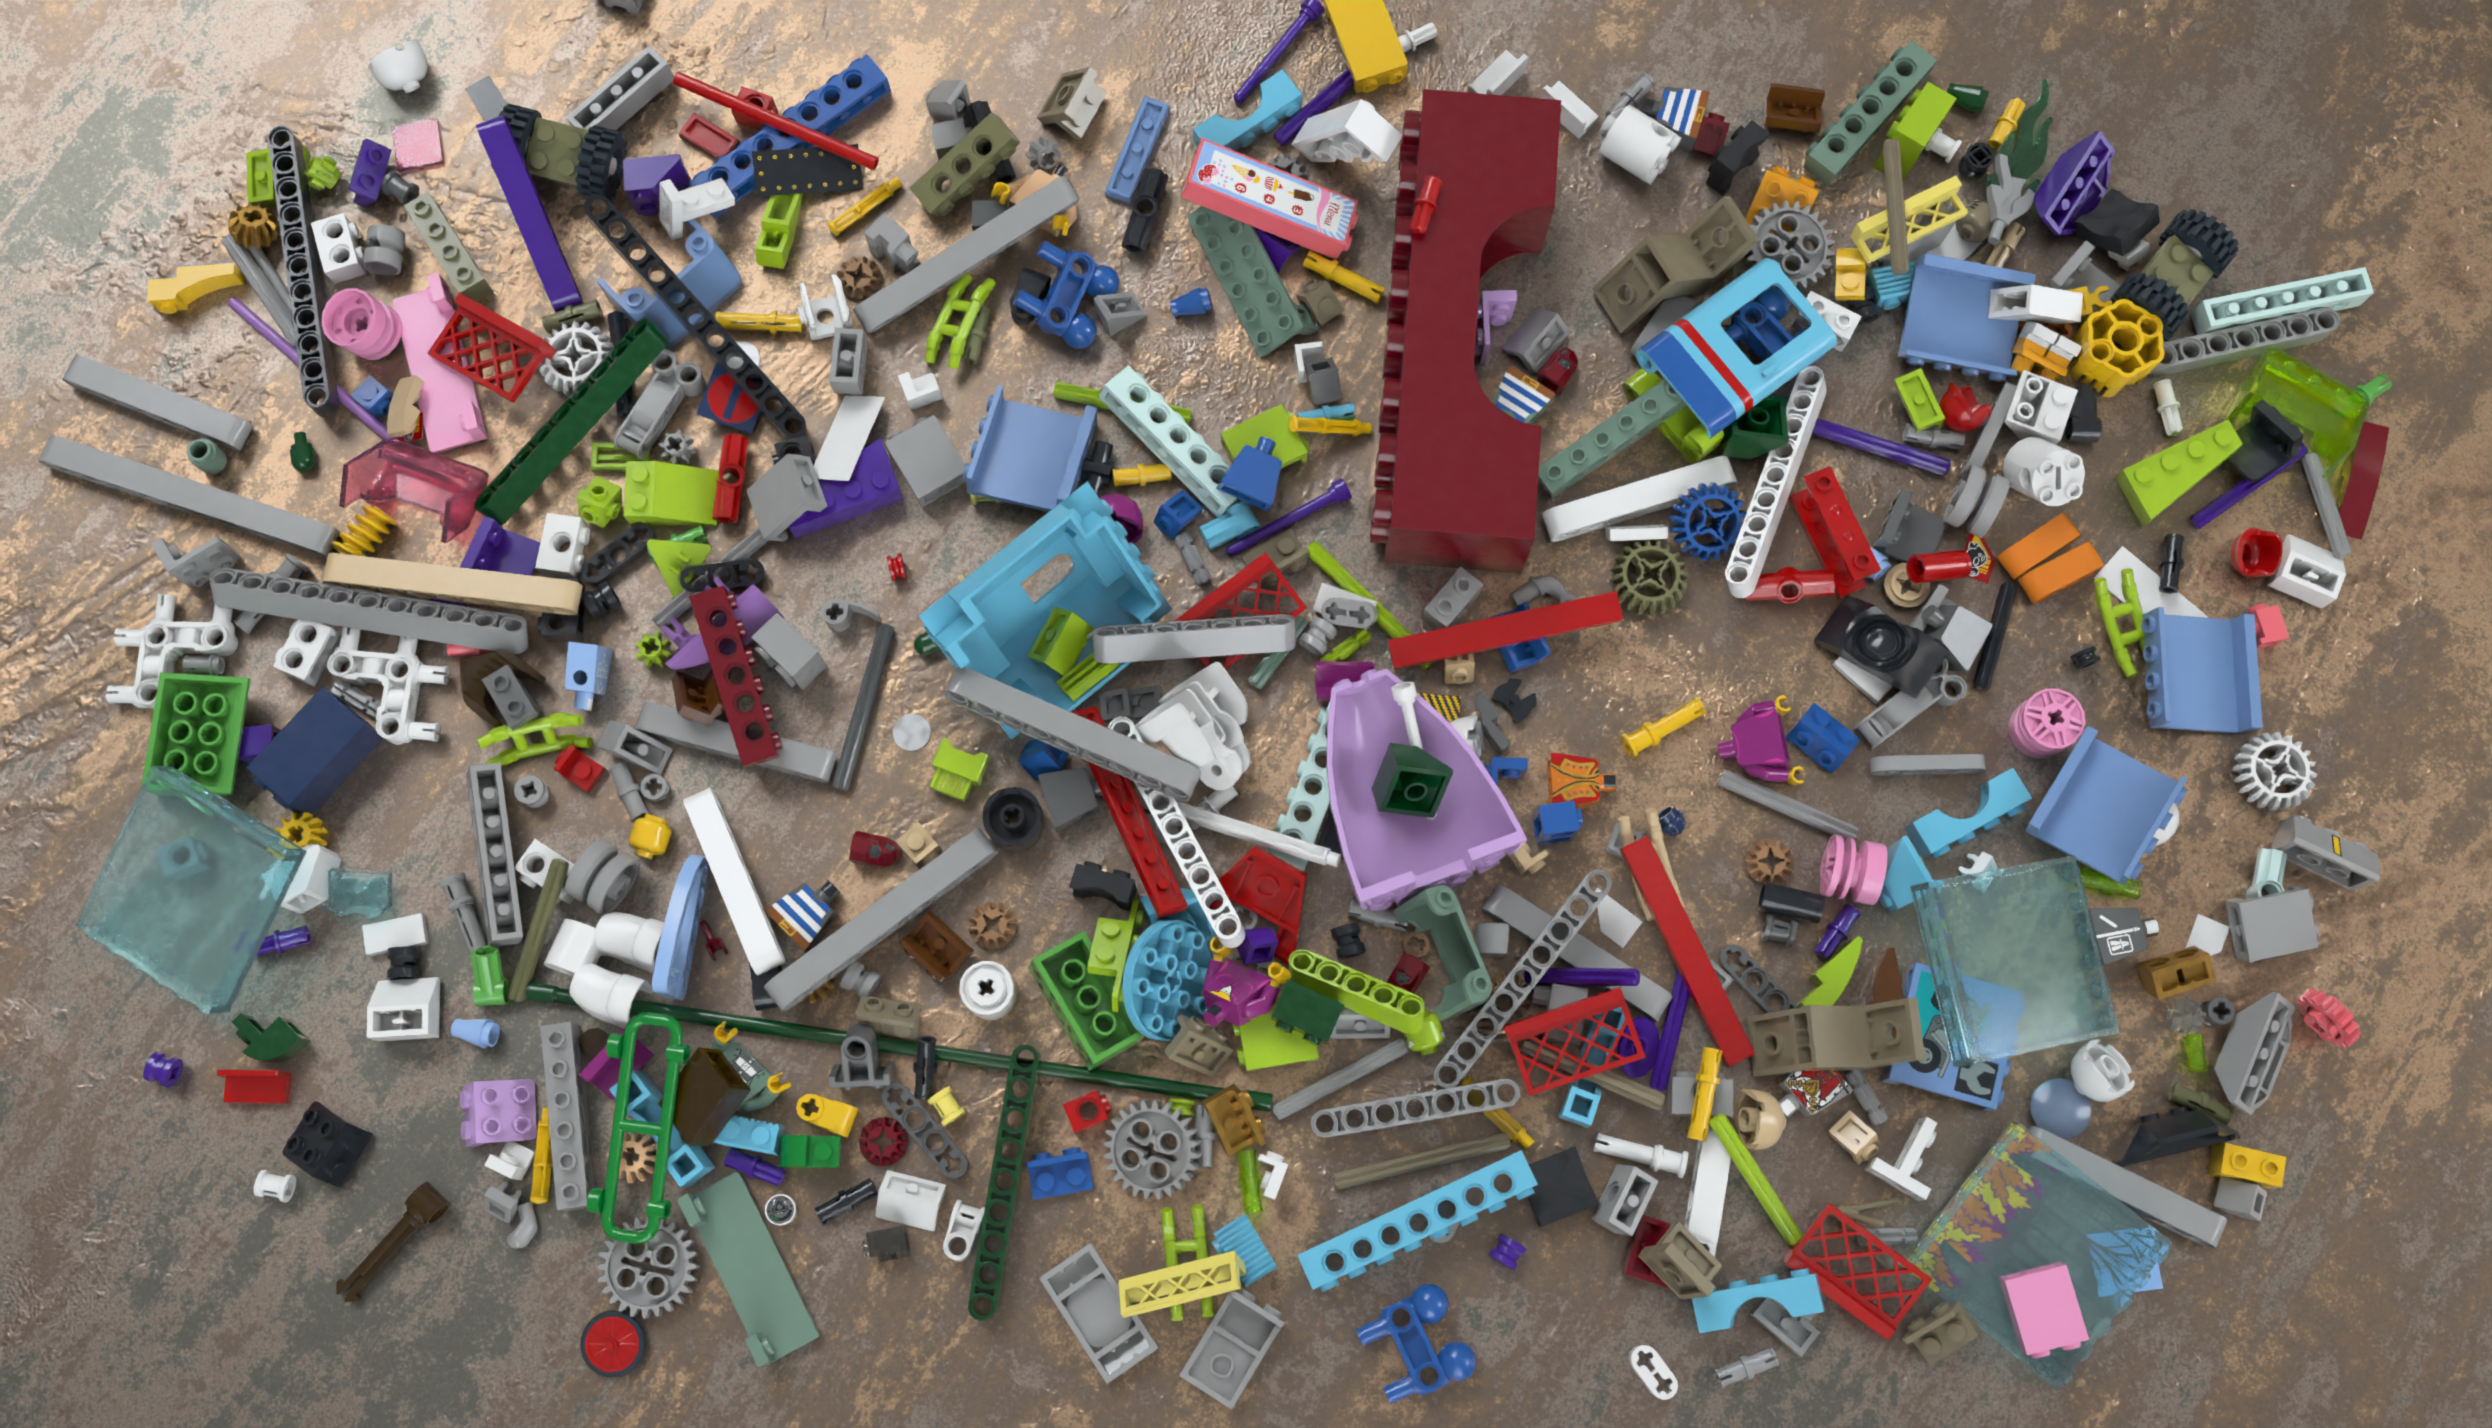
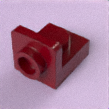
(1711, 133)

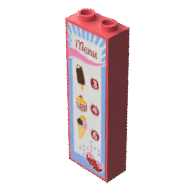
(1270, 199)

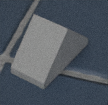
(1118, 311)

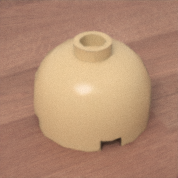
(1757, 1119)

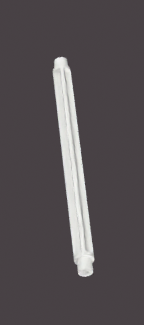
(1253, 833)

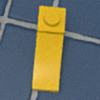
(191, 282)

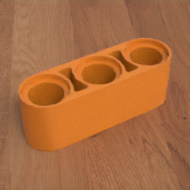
(2038, 546)
(2061, 572)

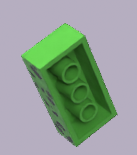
(1084, 1002)

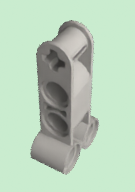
(658, 403)
(1904, 708)

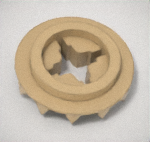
(1893, 588)

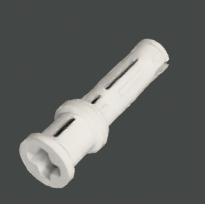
(1656, 1157)

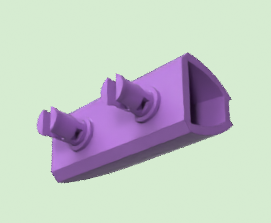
(752, 609)

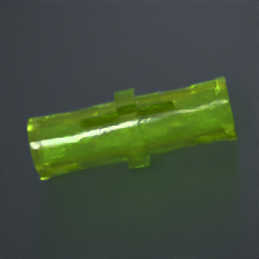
(2108, 886)
(1249, 1181)

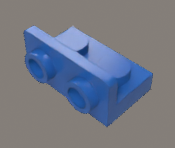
(1060, 1174)

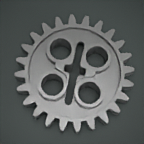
(1804, 228)
(1144, 1174)
(640, 1293)

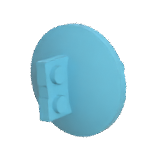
(1165, 978)

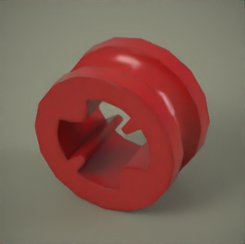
(896, 567)

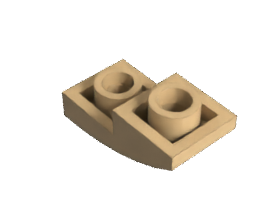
(402, 413)

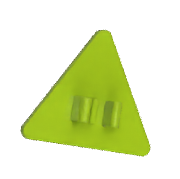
(673, 556)

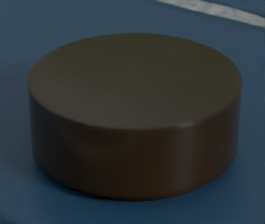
(593, 1042)

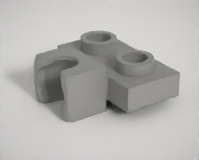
(1791, 1331)

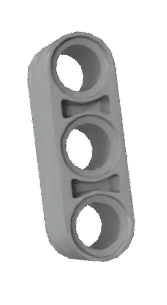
(1667, 314)

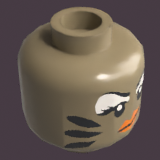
(1976, 224)

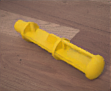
(864, 206)
(1325, 425)
(1499, 1117)
(542, 1162)

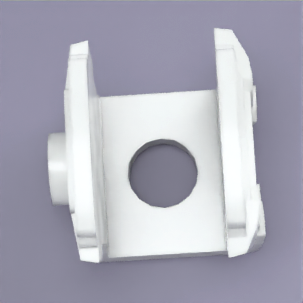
(835, 304)

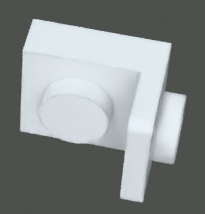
(512, 1161)
(1272, 1180)

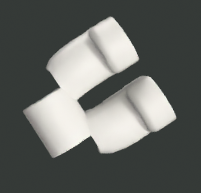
(1202, 724)
(596, 989)

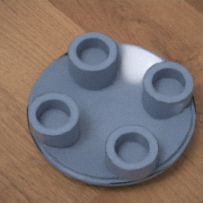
(2060, 1108)

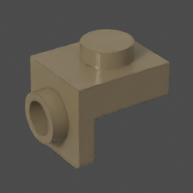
(1320, 300)

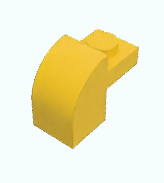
(1850, 274)

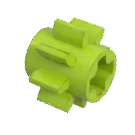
(322, 172)
(651, 642)

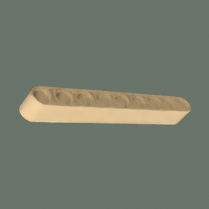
(453, 584)

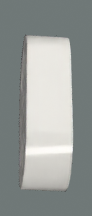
(1658, 1367)

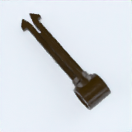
(423, 1207)

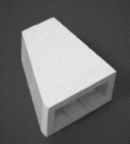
(2035, 304)

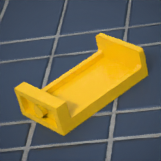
(1367, 42)

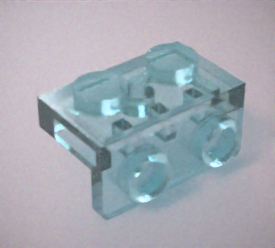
(358, 892)

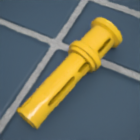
(1651, 733)

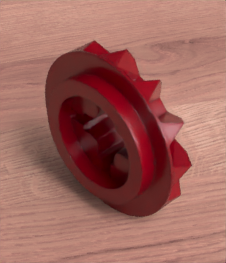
(892, 1152)

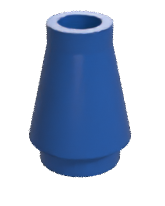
(1191, 303)

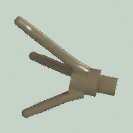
(1852, 1212)

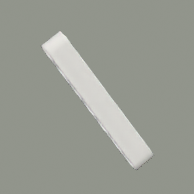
(1634, 499)
(734, 881)

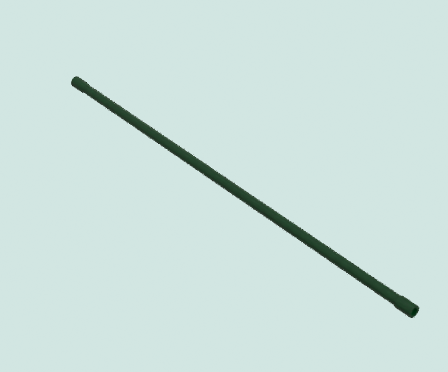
(1261, 1100)

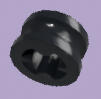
(2085, 658)

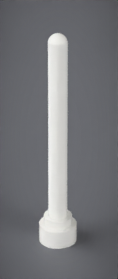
(1405, 696)

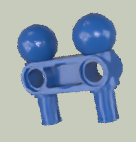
(1066, 293)
(1767, 333)
(1455, 1360)

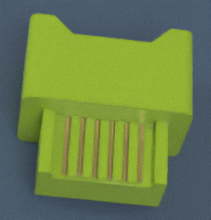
(957, 771)

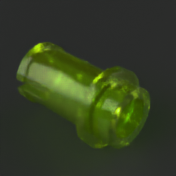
(2195, 1053)

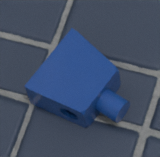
(1253, 475)

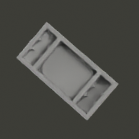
(1091, 1306)

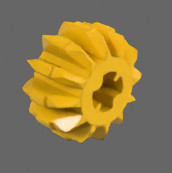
(306, 825)

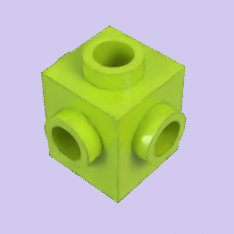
(599, 501)

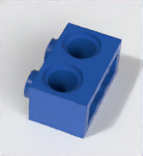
(1556, 822)

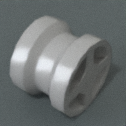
(536, 796)

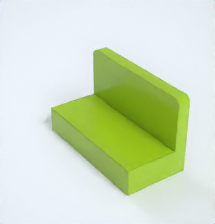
(1919, 400)
(1060, 641)

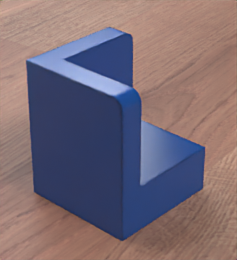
(1042, 758)

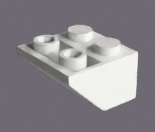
(2040, 408)
(2308, 572)
(311, 880)
(404, 1010)

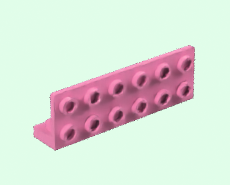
(447, 397)

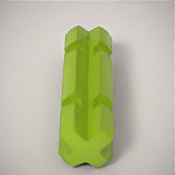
(1348, 646)

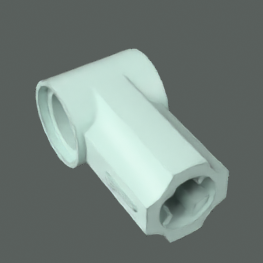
(2268, 872)

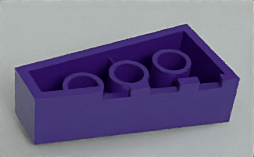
(868, 489)

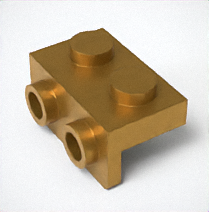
(1233, 1119)

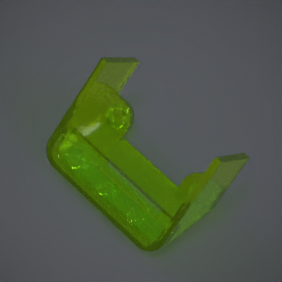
(2307, 400)

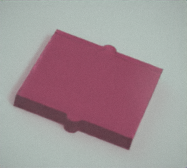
(417, 144)

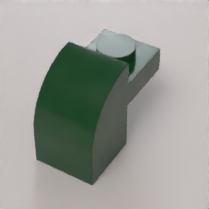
(273, 1045)

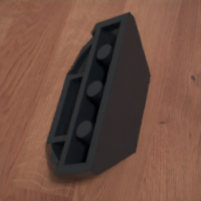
(2171, 1135)

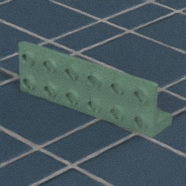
(1250, 281)
(750, 1268)

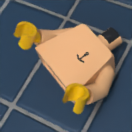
(1029, 184)

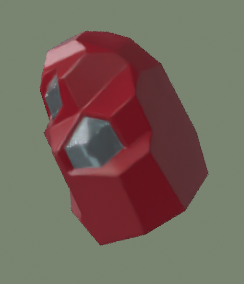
(1558, 370)
(873, 850)
(1408, 973)

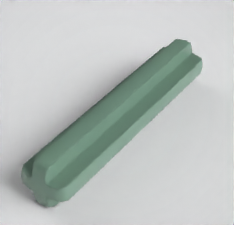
(1273, 659)

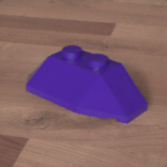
(2075, 184)

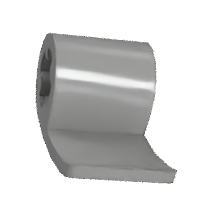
(846, 608)

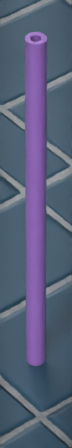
(291, 352)

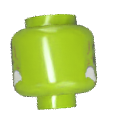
(1429, 1036)

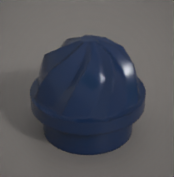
(1672, 821)

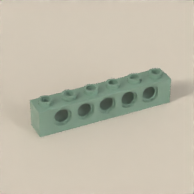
(1916, 66)
(1609, 438)

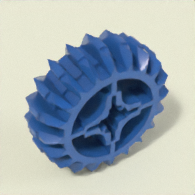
(1697, 526)

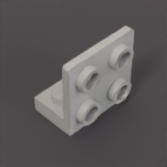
(2080, 273)
(195, 566)

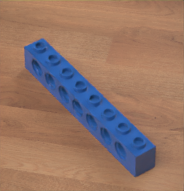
(829, 118)

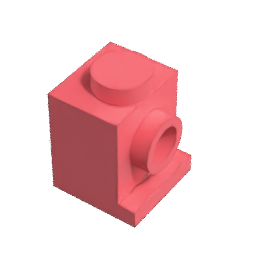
(2268, 625)

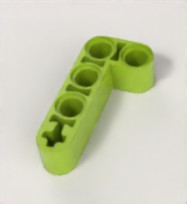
(1682, 428)

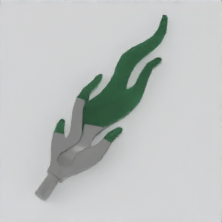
(2014, 169)

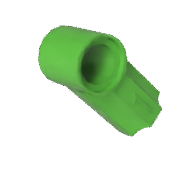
(489, 985)

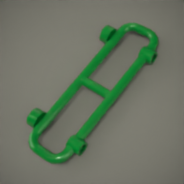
(603, 1200)

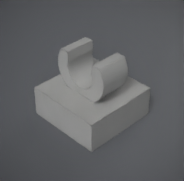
(500, 1204)

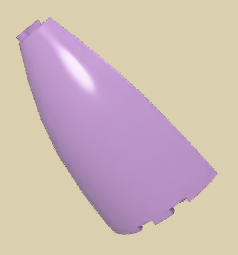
(1401, 854)

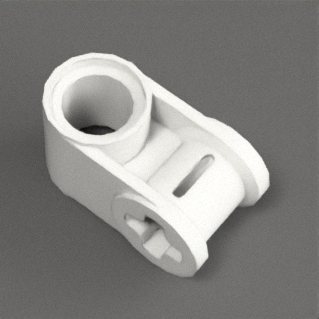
(963, 1228)

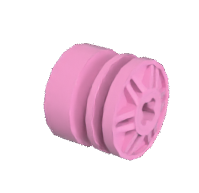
(361, 324)
(2031, 727)
(1859, 870)

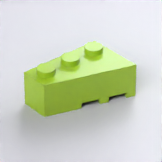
(1918, 124)

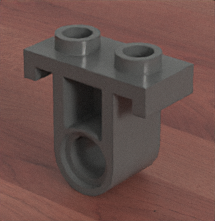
(511, 697)
(860, 1063)

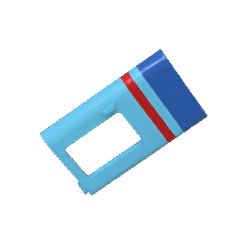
(1712, 370)

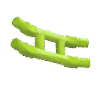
(958, 333)
(2110, 614)
(524, 750)
(1175, 1247)

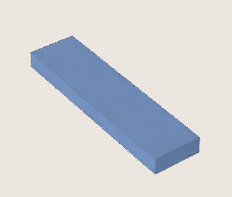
(1137, 150)

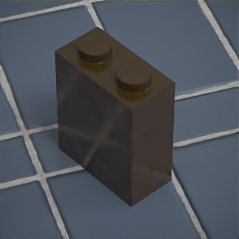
(706, 1096)

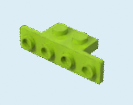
(1112, 947)

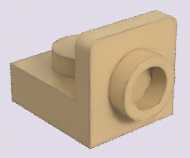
(1459, 669)
(919, 845)
(1525, 863)
(1855, 1137)

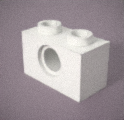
(557, 531)

